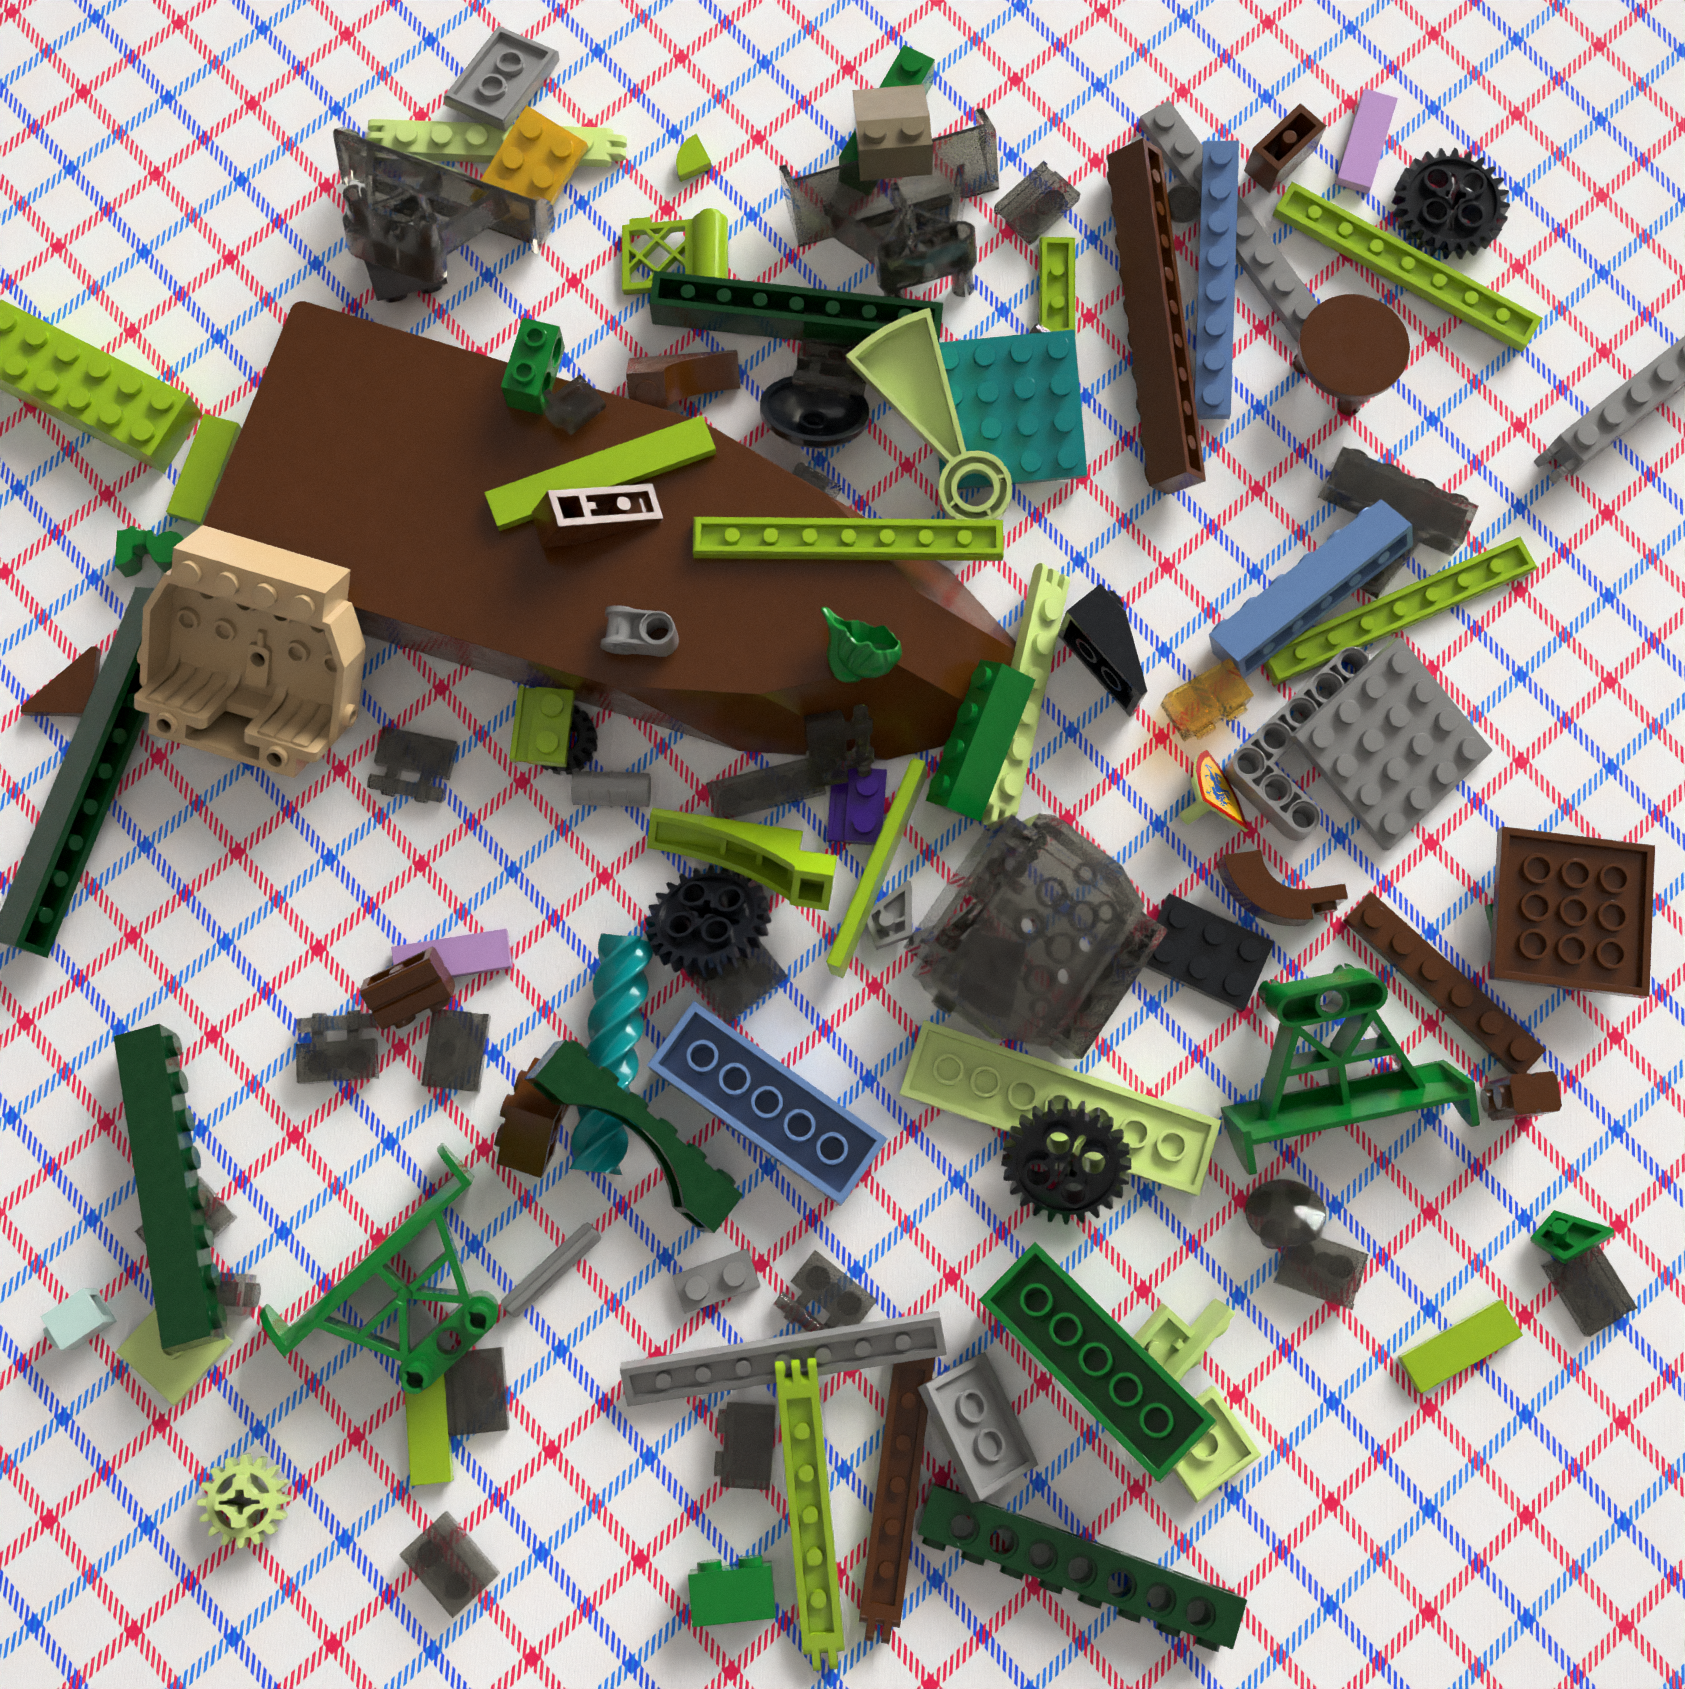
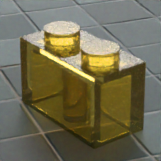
(1207, 700)

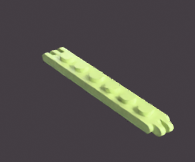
(481, 141)
(1033, 658)

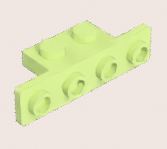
(1177, 1344)

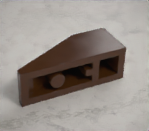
(594, 513)

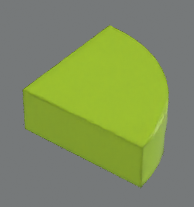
(692, 159)

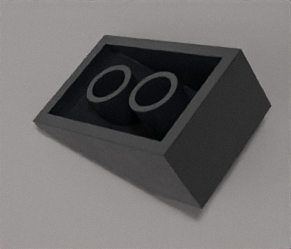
(1103, 642)

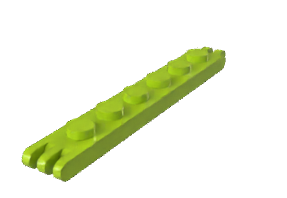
(810, 1512)

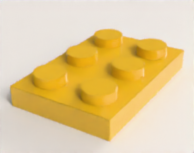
(535, 157)

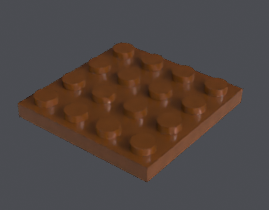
(1572, 912)

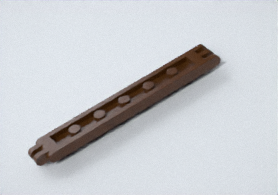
(895, 1499)

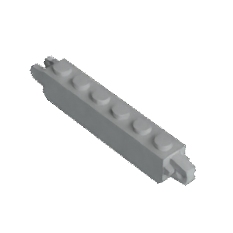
(1617, 413)

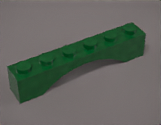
(694, 1187)

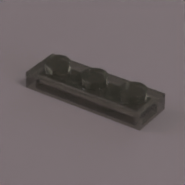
(761, 790)

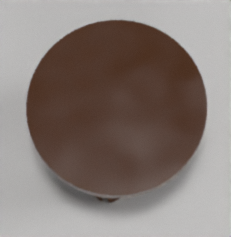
(1352, 349)

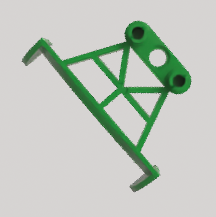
(1342, 1101)
(427, 1359)

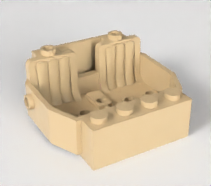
(204, 641)

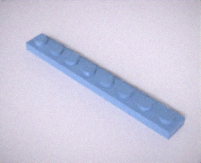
(1216, 279)

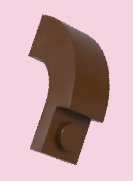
(1267, 899)

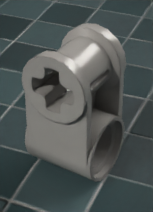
(631, 629)

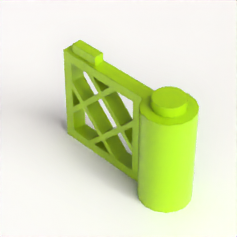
(703, 247)

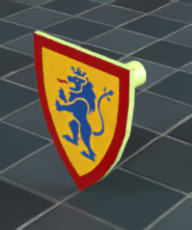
(1213, 793)

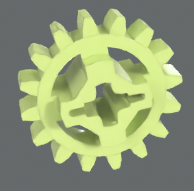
(241, 1516)

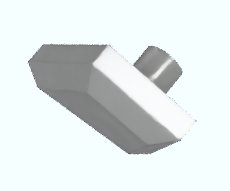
(892, 917)

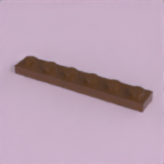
(1444, 985)

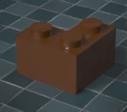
(529, 1128)

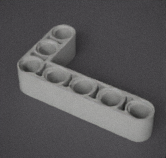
(1264, 758)

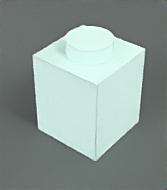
(77, 1319)

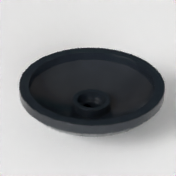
(810, 417)

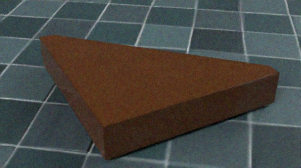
(69, 690)

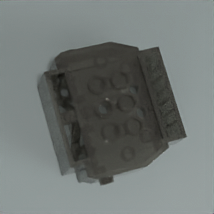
(1008, 977)

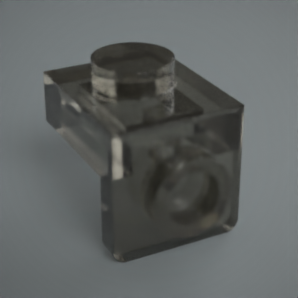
(573, 405)

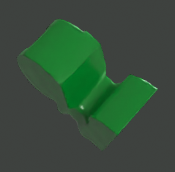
(135, 543)

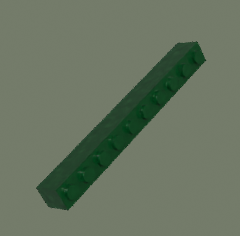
(79, 795)

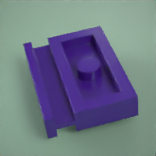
(857, 808)

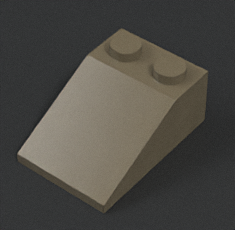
(893, 132)

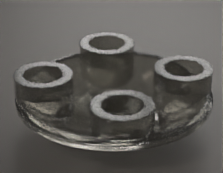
(1285, 1213)

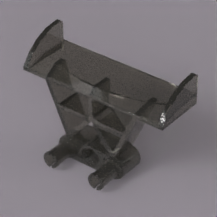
(429, 194)
(904, 223)

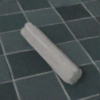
(550, 1270)

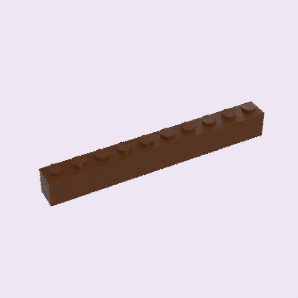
(1155, 318)

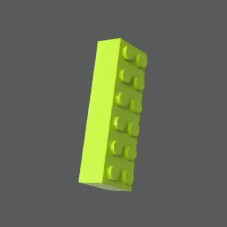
(92, 390)

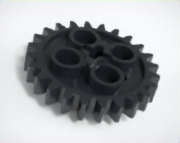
(1482, 207)
(708, 921)
(1034, 1145)

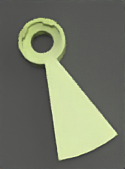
(909, 374)

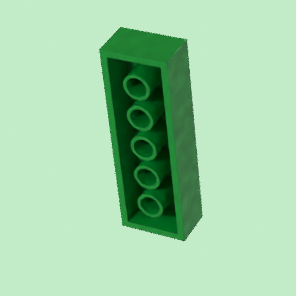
(1098, 1362)

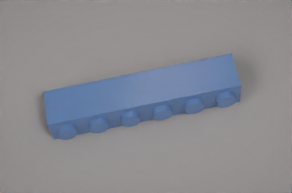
(1312, 588)

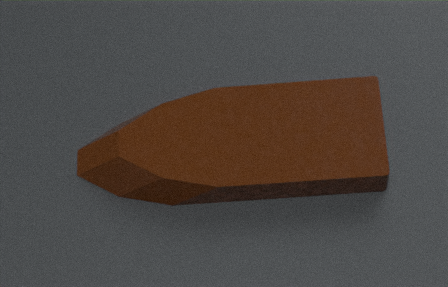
(380, 463)

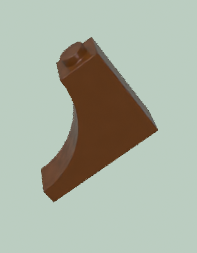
(678, 376)

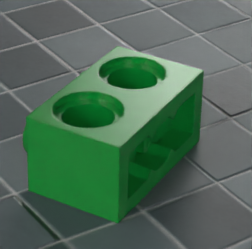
(532, 365)

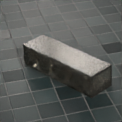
(1435, 514)

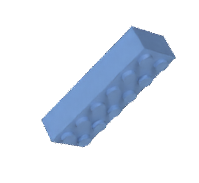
(767, 1103)

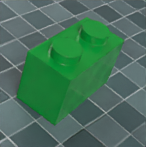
(731, 1591)

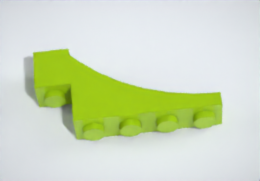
(751, 849)

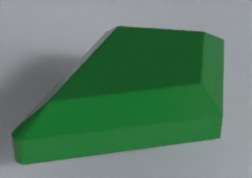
(1569, 1236)

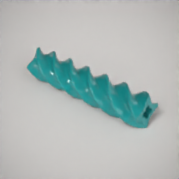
(614, 1029)

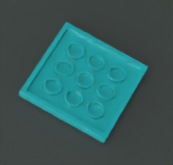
(1019, 404)

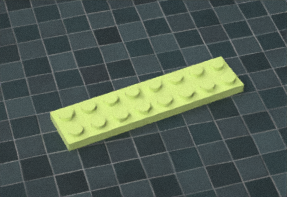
(1001, 1084)

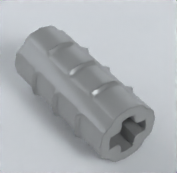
(611, 788)

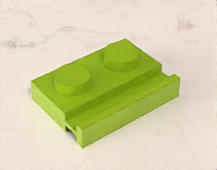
(542, 726)

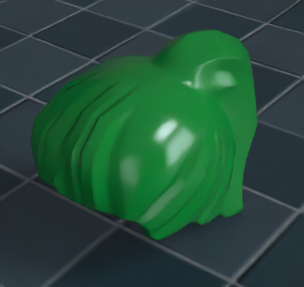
(859, 649)

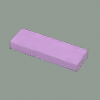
(1366, 141)
(465, 953)

